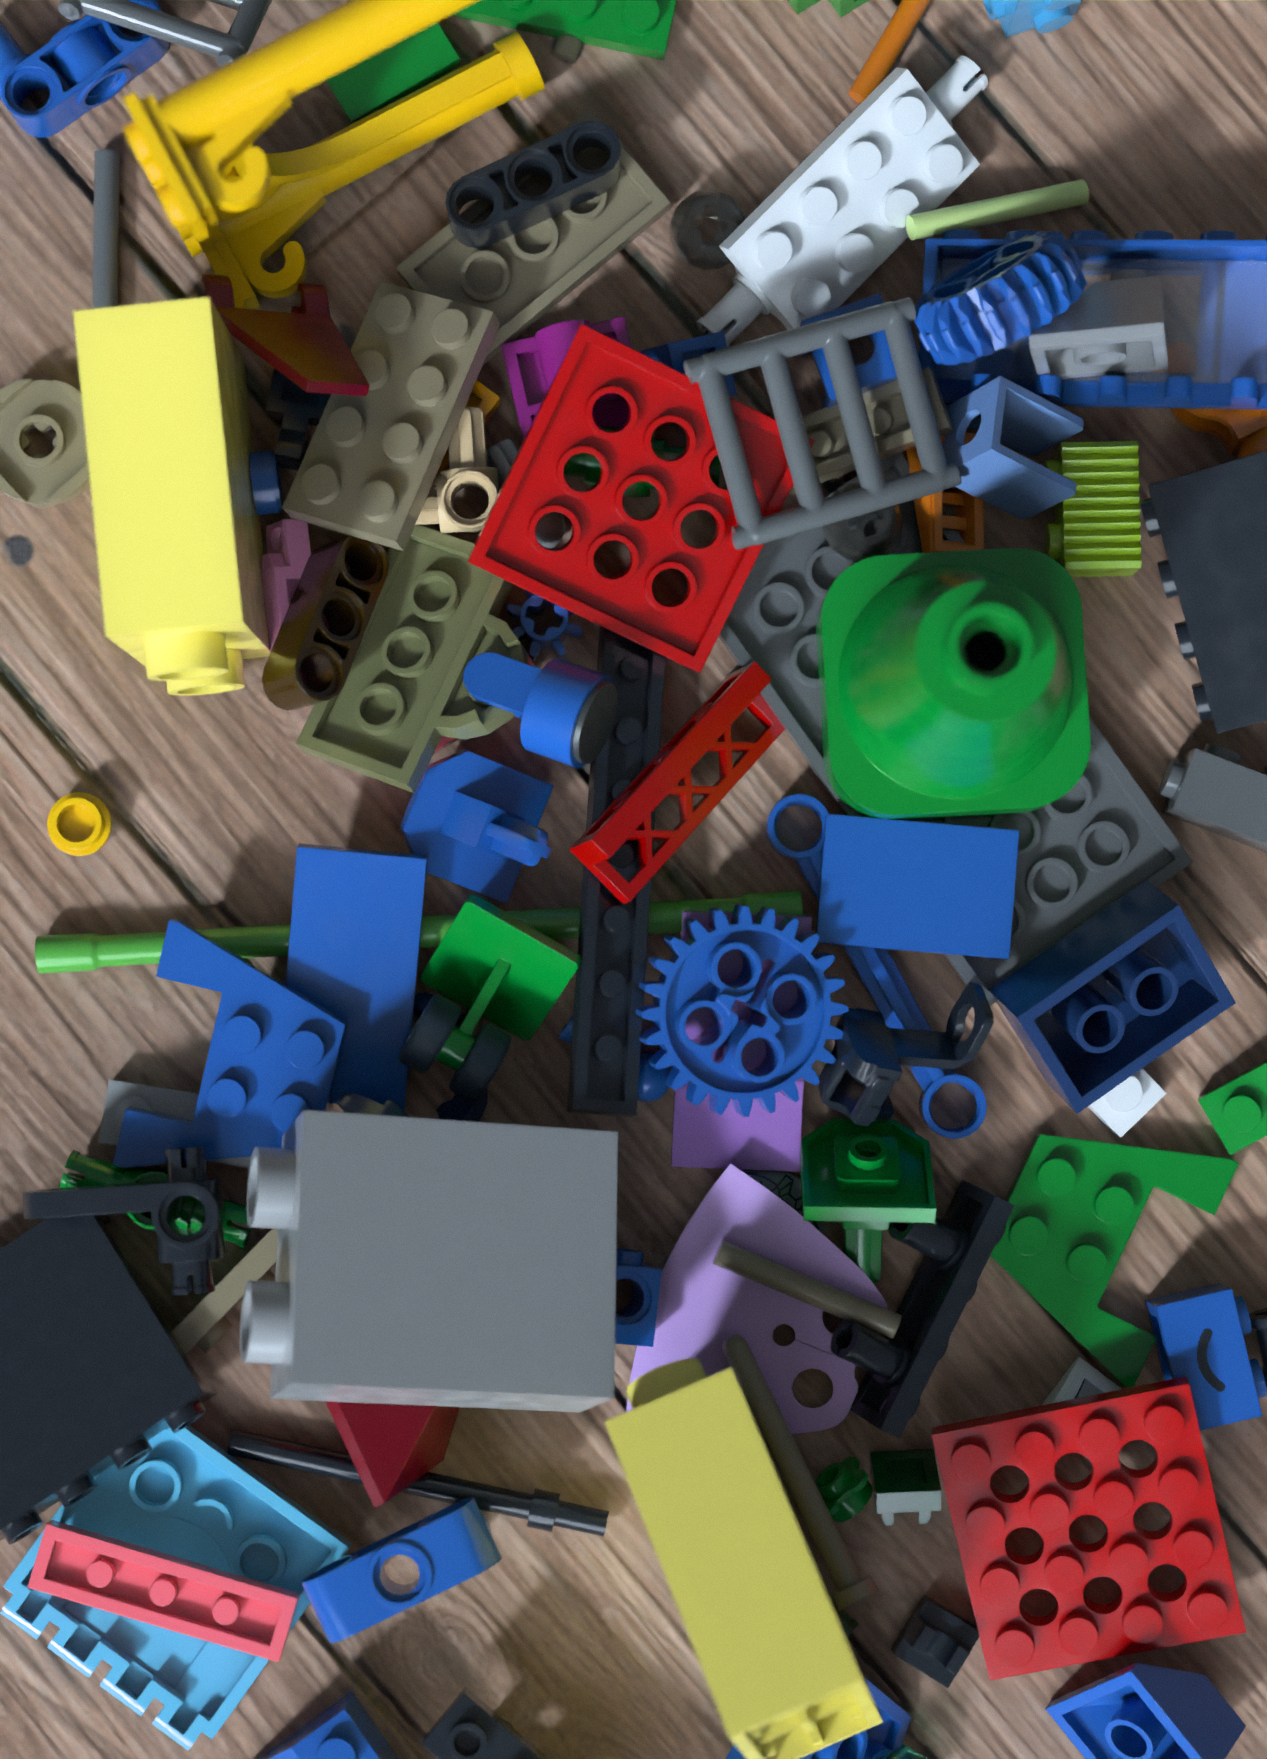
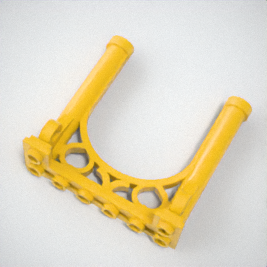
(249, 202)

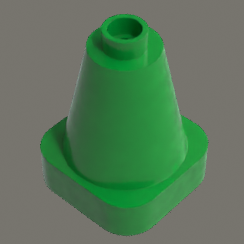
(918, 726)

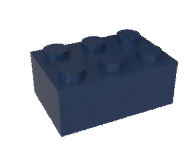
(1113, 995)

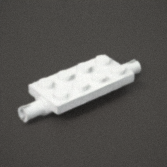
(848, 202)

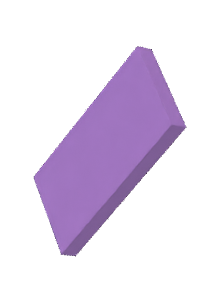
(750, 1142)

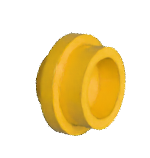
(79, 824)

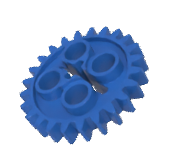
(692, 981)

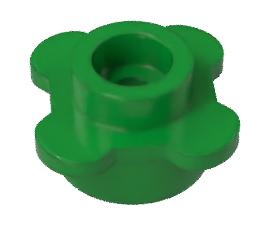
(844, 1489)

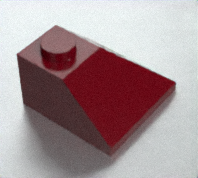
(393, 1442)

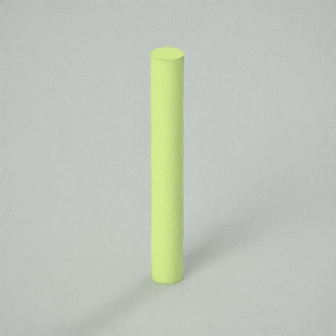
(997, 209)

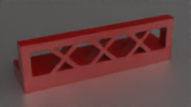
(673, 767)

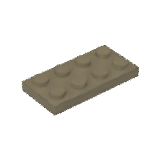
(545, 262)
(383, 450)

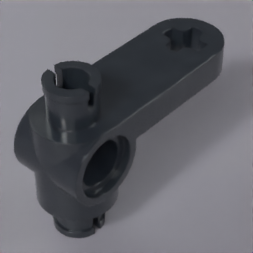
(187, 1250)

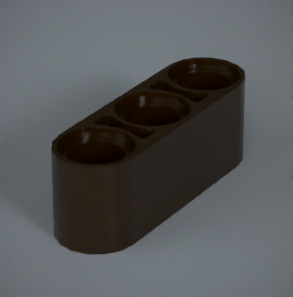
(303, 636)

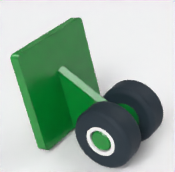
(496, 972)

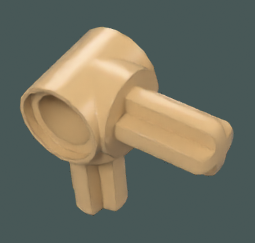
(466, 468)

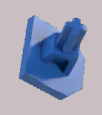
(477, 822)

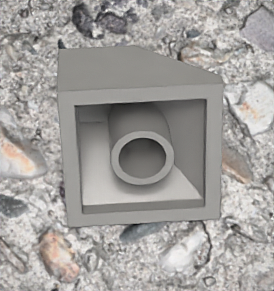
(1107, 331)

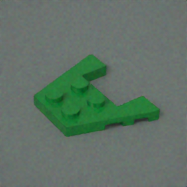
(1074, 1220)

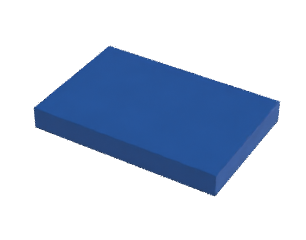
(917, 886)

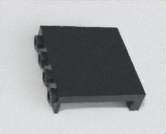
(1218, 568)
(80, 1369)

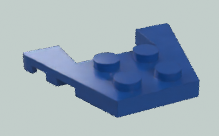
(263, 1066)

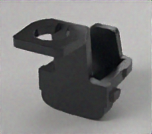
(872, 1055)

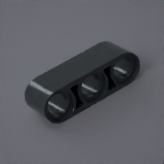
(549, 157)

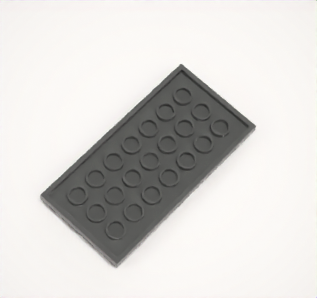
(1070, 853)

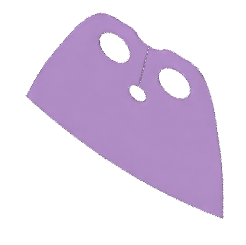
(709, 1304)

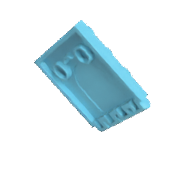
(197, 1507)

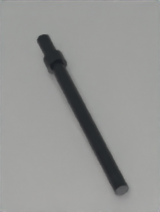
(541, 1510)

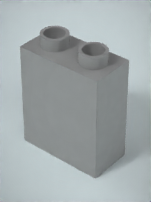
(436, 1263)

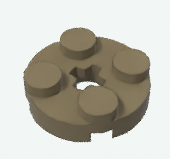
(39, 478)

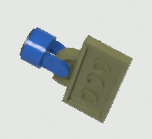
(451, 669)

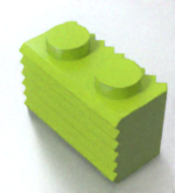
(1101, 523)

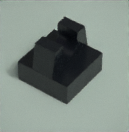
(936, 1641)

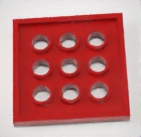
(537, 487)
(1077, 1628)

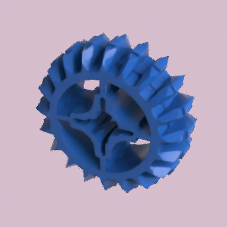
(999, 298)

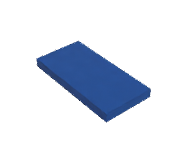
(359, 956)

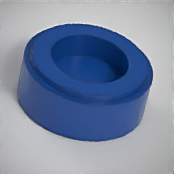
(266, 482)

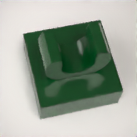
(905, 1483)

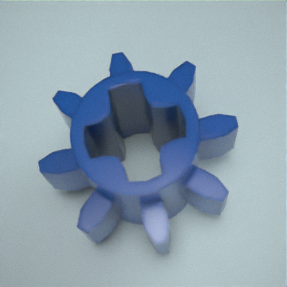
(553, 636)

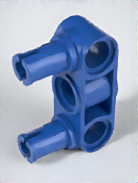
(78, 67)
(359, 1594)

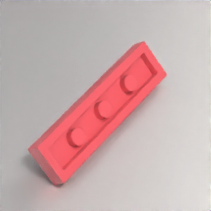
(163, 1590)

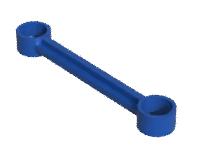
(881, 979)

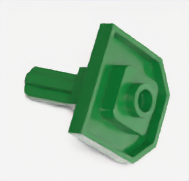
(865, 1182)

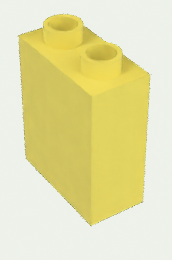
(173, 491)
(739, 1565)

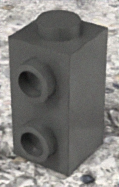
(1218, 795)

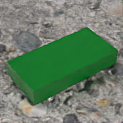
(393, 72)

